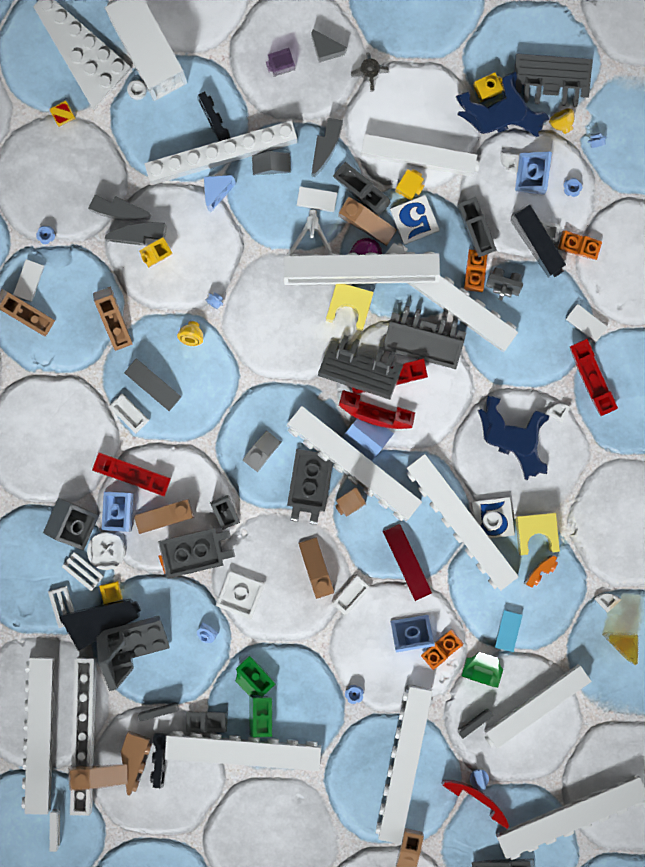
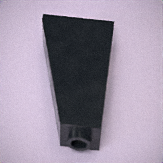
(538, 241)
(88, 623)

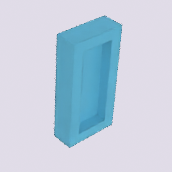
(508, 631)

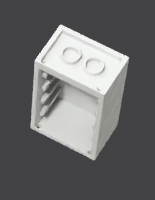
(146, 46)

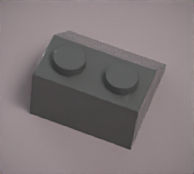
(70, 524)

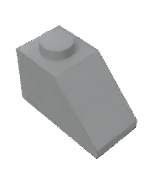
(261, 451)

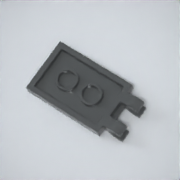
(309, 485)
(194, 552)

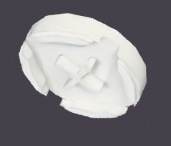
(106, 551)

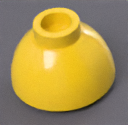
(563, 120)
(191, 334)

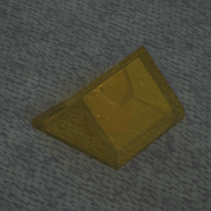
(625, 644)

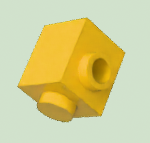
(488, 87)
(410, 184)
(155, 252)

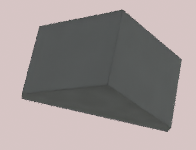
(326, 47)
(271, 163)
(225, 512)

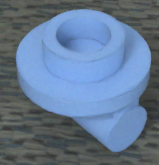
(206, 633)
(479, 779)

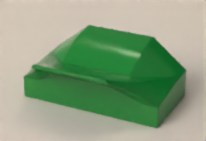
(483, 669)
(253, 678)

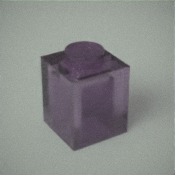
(280, 62)

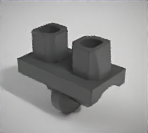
(504, 286)

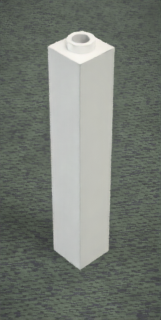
(419, 155)
(537, 706)

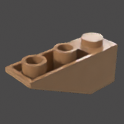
(133, 754)
(410, 848)

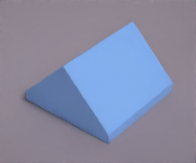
(533, 172)
(216, 189)
(367, 438)
(117, 511)
(412, 633)

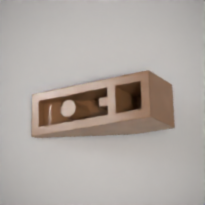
(366, 221)
(25, 313)
(112, 318)
(350, 502)
(164, 516)
(316, 568)
(96, 776)

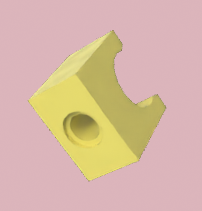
(353, 297)
(533, 524)

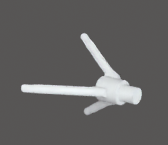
(311, 225)

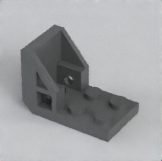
(121, 644)

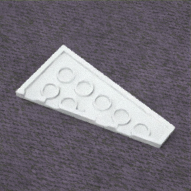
(88, 58)

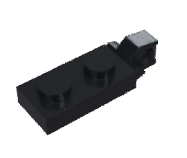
(214, 119)
(158, 758)

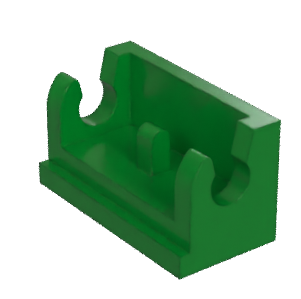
(260, 716)

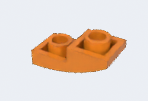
(579, 245)
(475, 272)
(545, 566)
(442, 650)

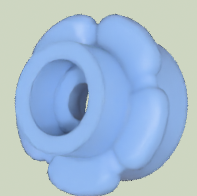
(597, 140)
(577, 187)
(40, 234)
(214, 300)
(349, 694)

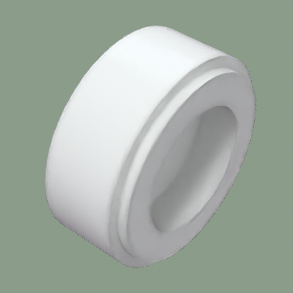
(137, 90)
(492, 520)

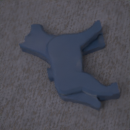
(503, 112)
(514, 439)

